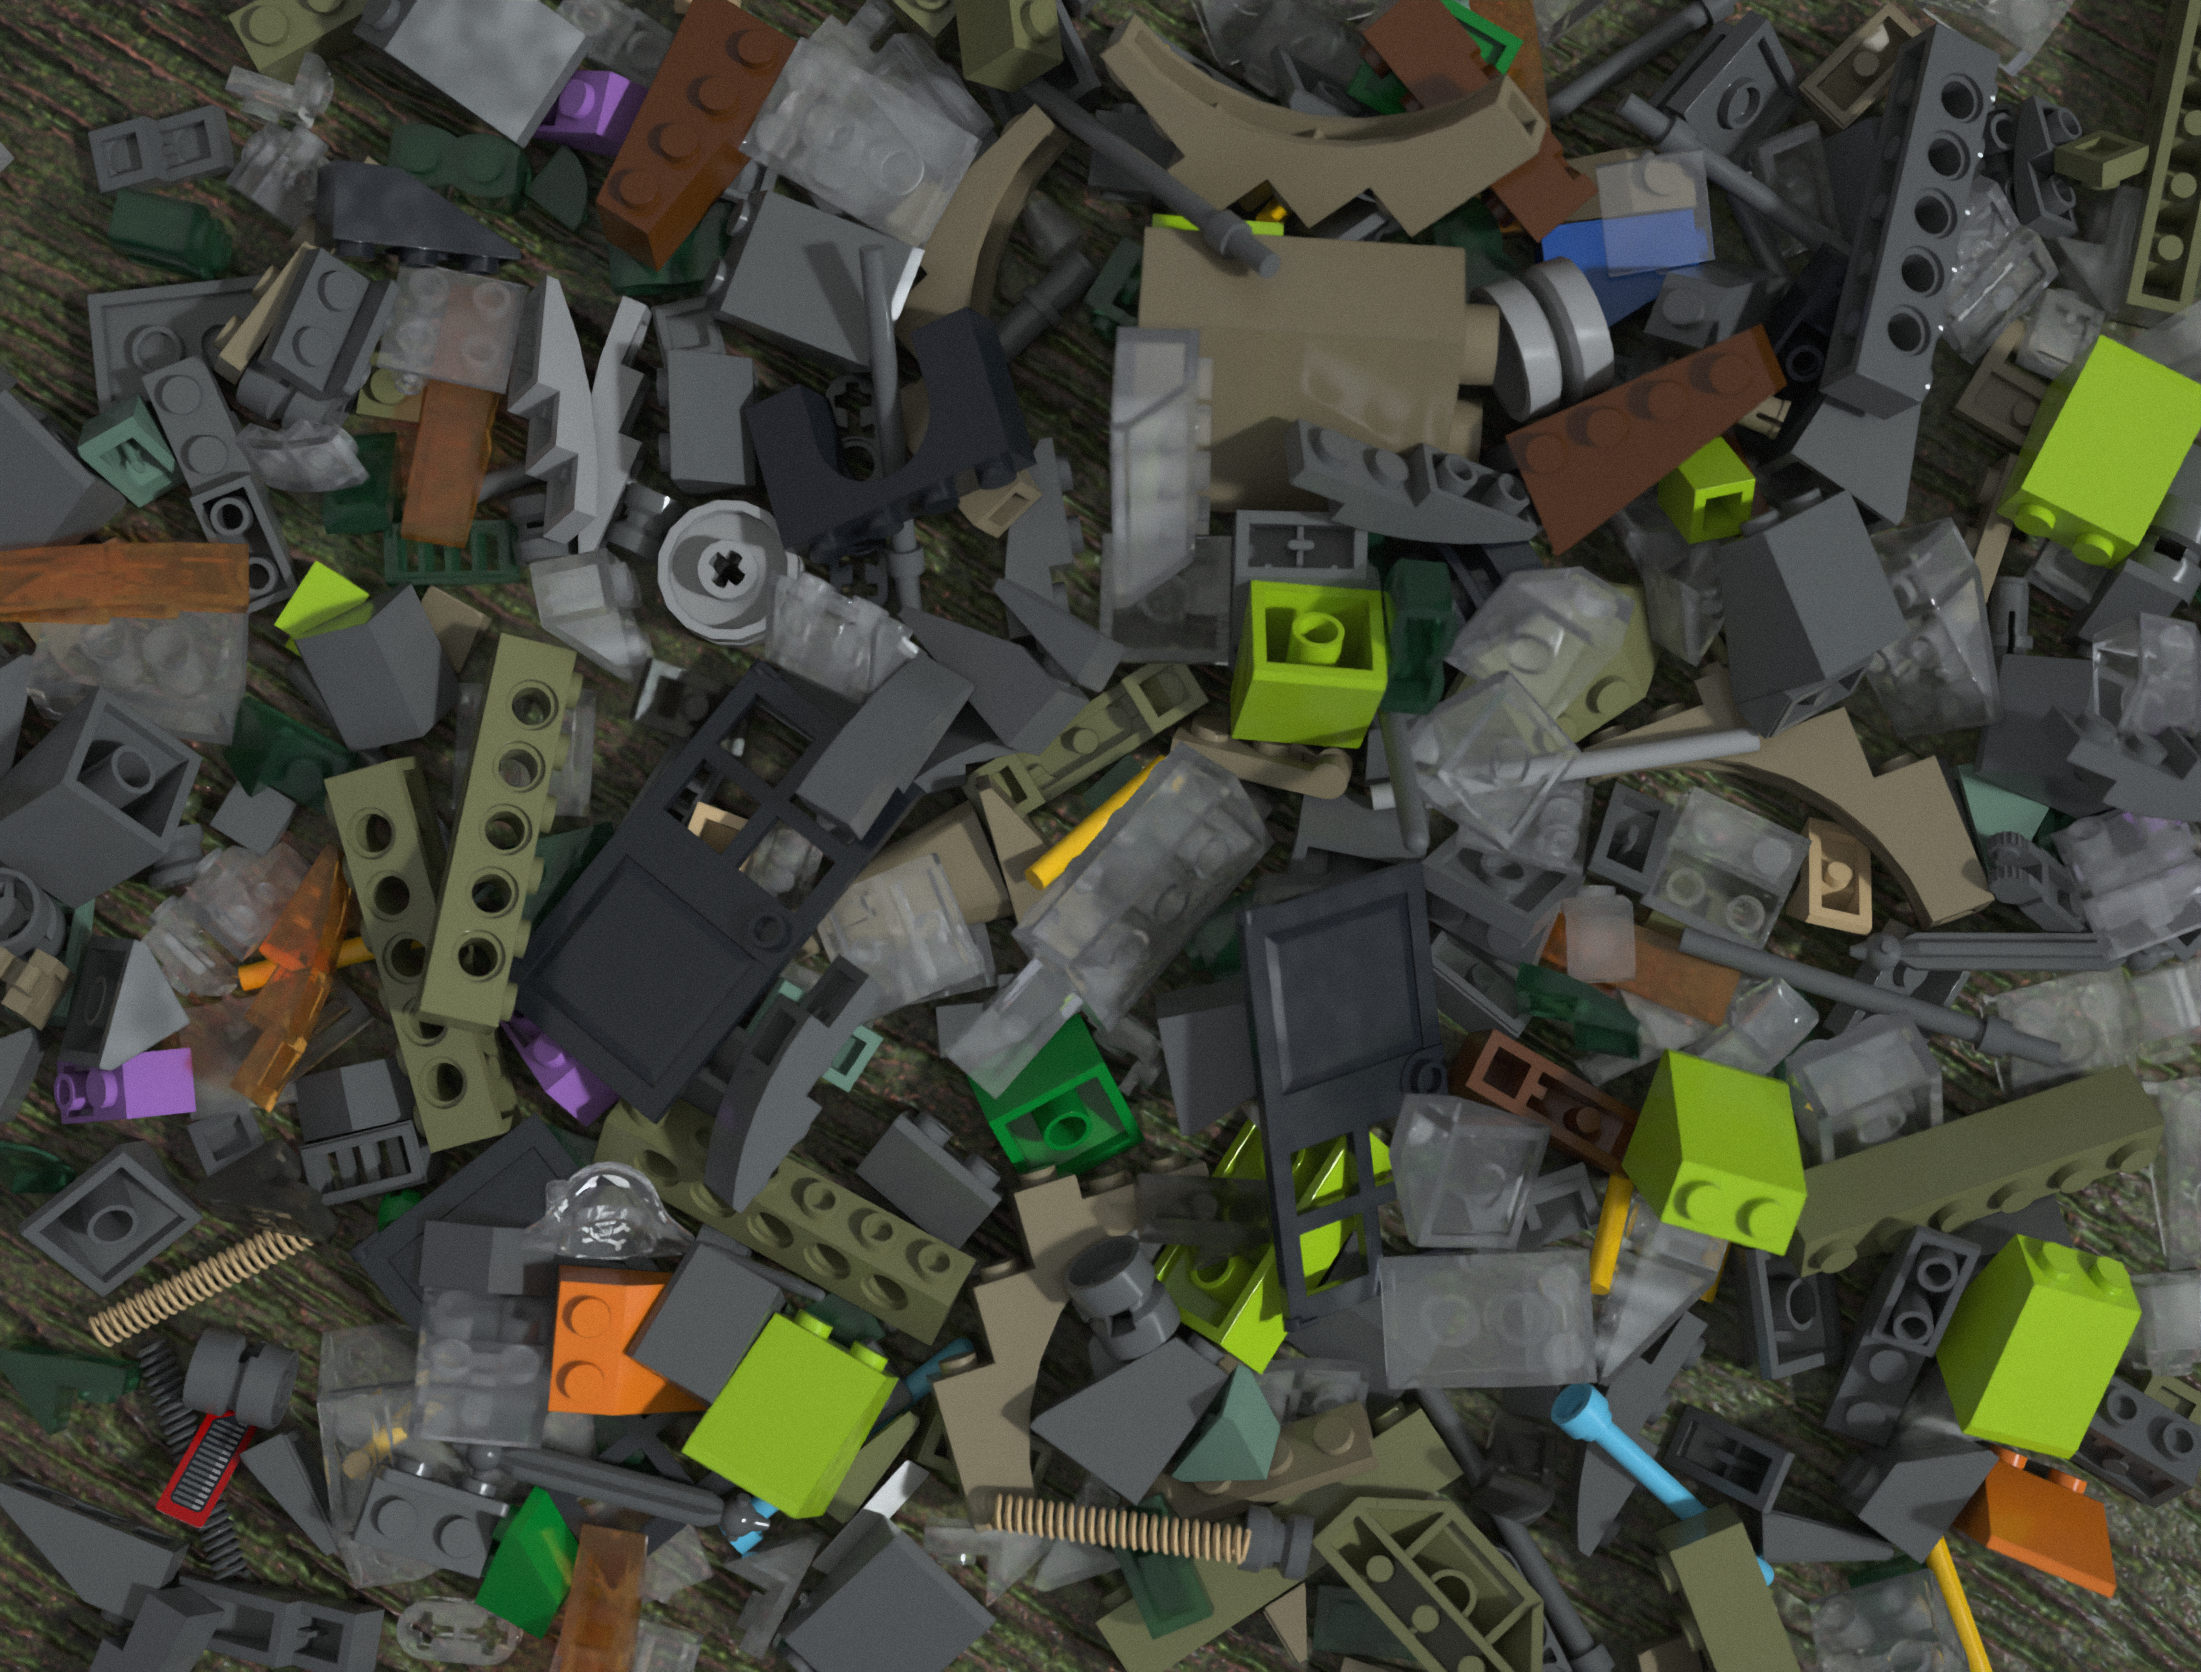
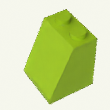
(2102, 452)
(1308, 665)
(1719, 1152)
(2037, 1344)
(794, 1415)

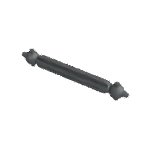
(1998, 952)
(617, 1486)

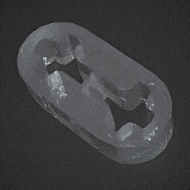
(455, 1646)

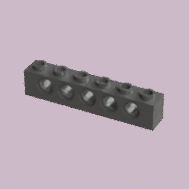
(1911, 223)

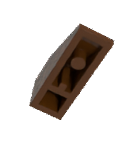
(1523, 1083)

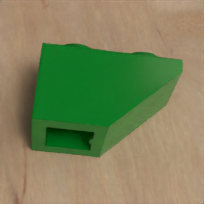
(529, 1565)

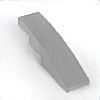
(554, 393)
(616, 403)

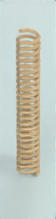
(141, 1304)
(1198, 1549)

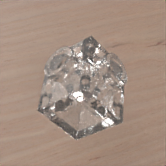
(281, 172)

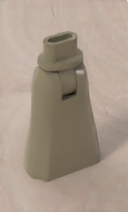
(965, 859)

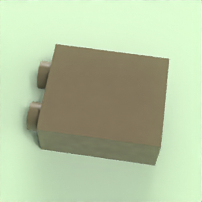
(1336, 337)

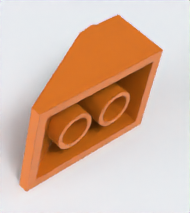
(593, 1328)
(2041, 1522)

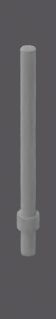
(1633, 757)

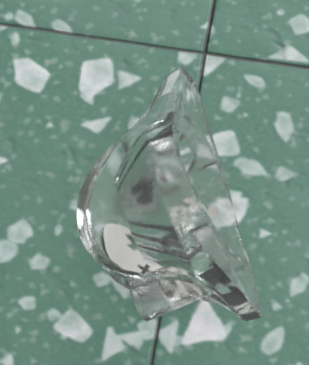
(606, 1215)

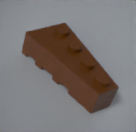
(1441, 63)
(690, 129)
(1627, 439)

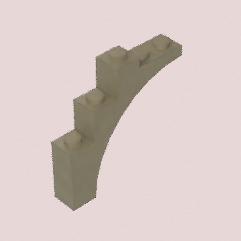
(1317, 163)
(962, 272)
(1899, 816)
(1016, 1307)

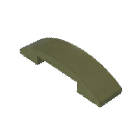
(1096, 738)

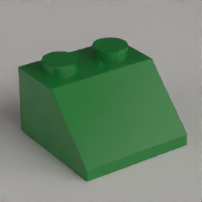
(1062, 1107)

